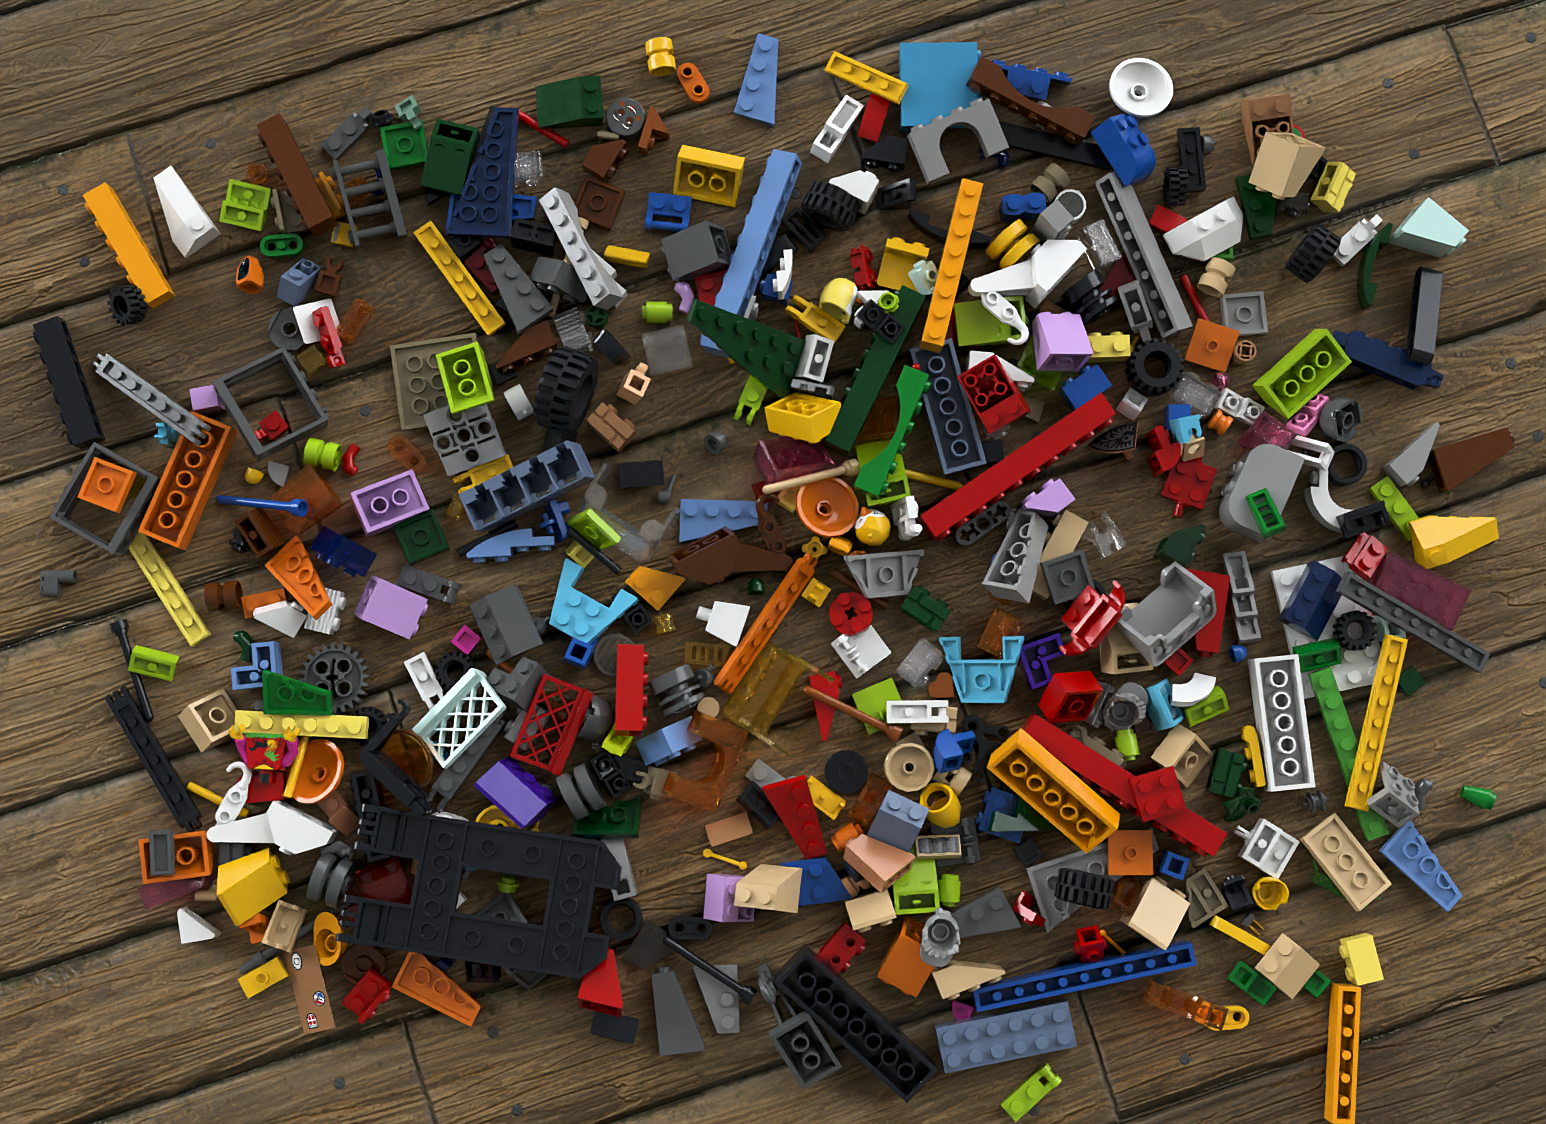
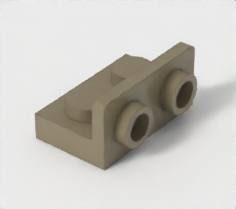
(287, 218)

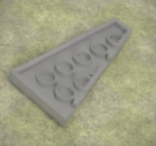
(1045, 874)

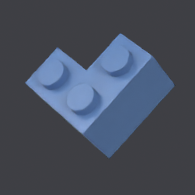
(265, 656)
(667, 742)

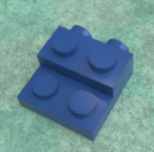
(1001, 802)

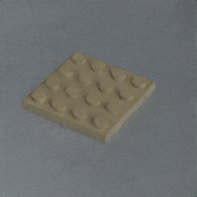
(419, 378)

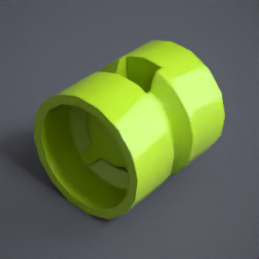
(322, 454)

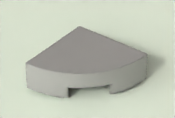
(278, 472)

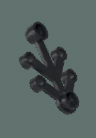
(986, 747)

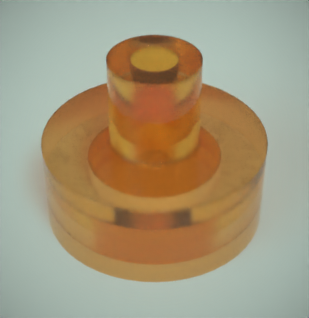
(359, 180)

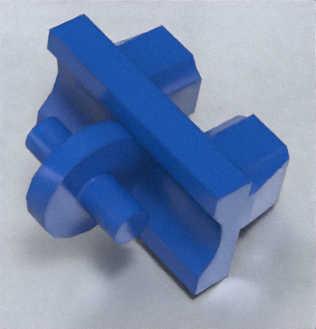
(553, 519)

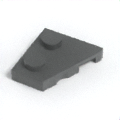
(807, 387)

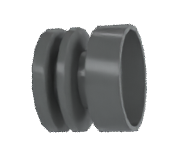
(676, 690)

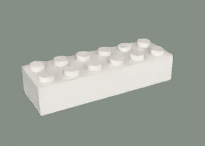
(1281, 722)

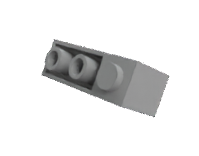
(627, 883)

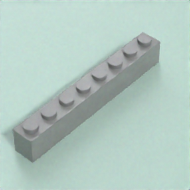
(1144, 255)

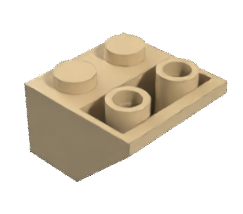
(870, 910)

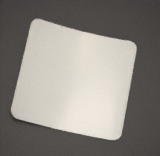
(305, 319)

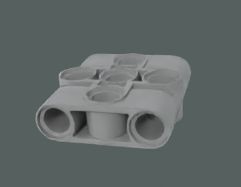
(459, 460)

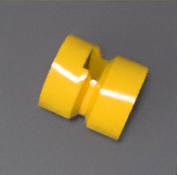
(660, 54)

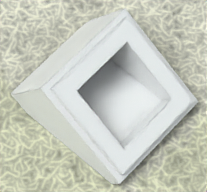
(1131, 404)

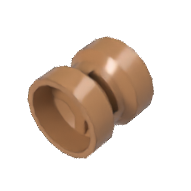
(1242, 356)
(854, 888)

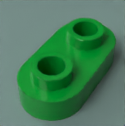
(283, 245)

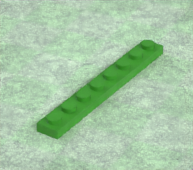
(1343, 742)

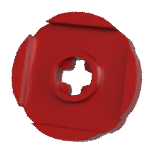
(857, 624)

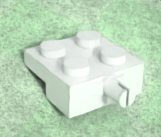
(1266, 847)

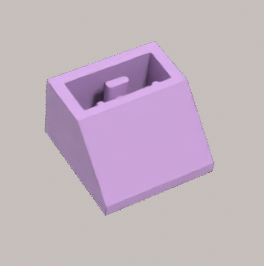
(1050, 500)
(721, 897)

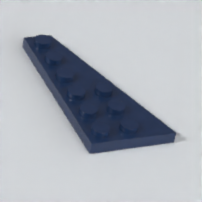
(489, 189)

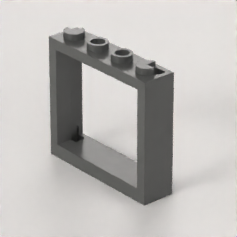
(298, 377)
(132, 520)

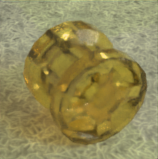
(664, 623)

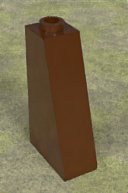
(1463, 459)

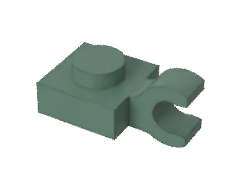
(408, 110)

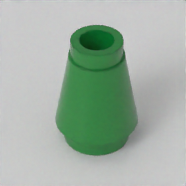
(1478, 796)

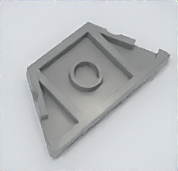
(884, 572)

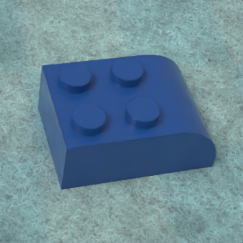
(1126, 148)

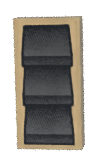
(938, 846)

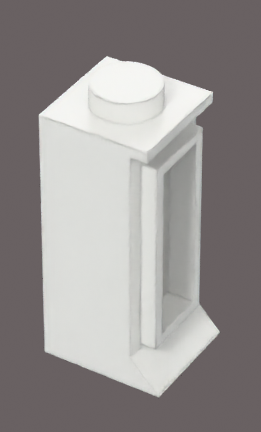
(1317, 446)

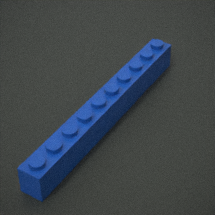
(1083, 976)

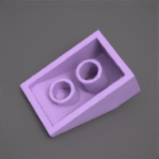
(388, 502)

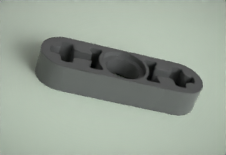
(992, 509)

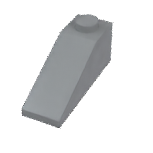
(1412, 459)

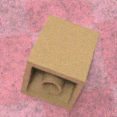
(1284, 164)
(770, 888)
(1157, 912)

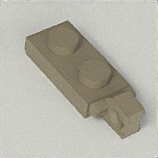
(1096, 744)

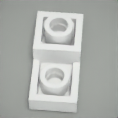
(783, 279)
(1238, 407)

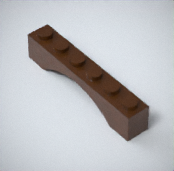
(991, 82)

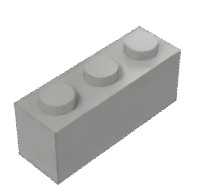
(1053, 223)

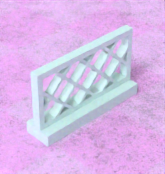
(450, 706)

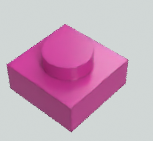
(466, 640)

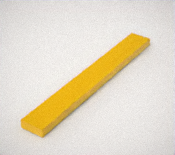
(1376, 722)

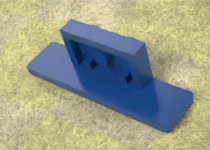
(1032, 83)

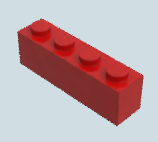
(629, 690)

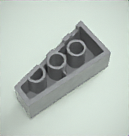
(1018, 558)

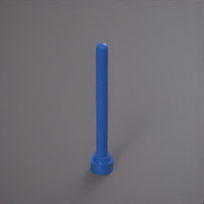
(296, 507)

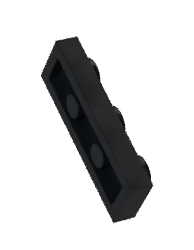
(1192, 158)

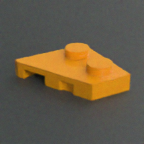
(654, 585)

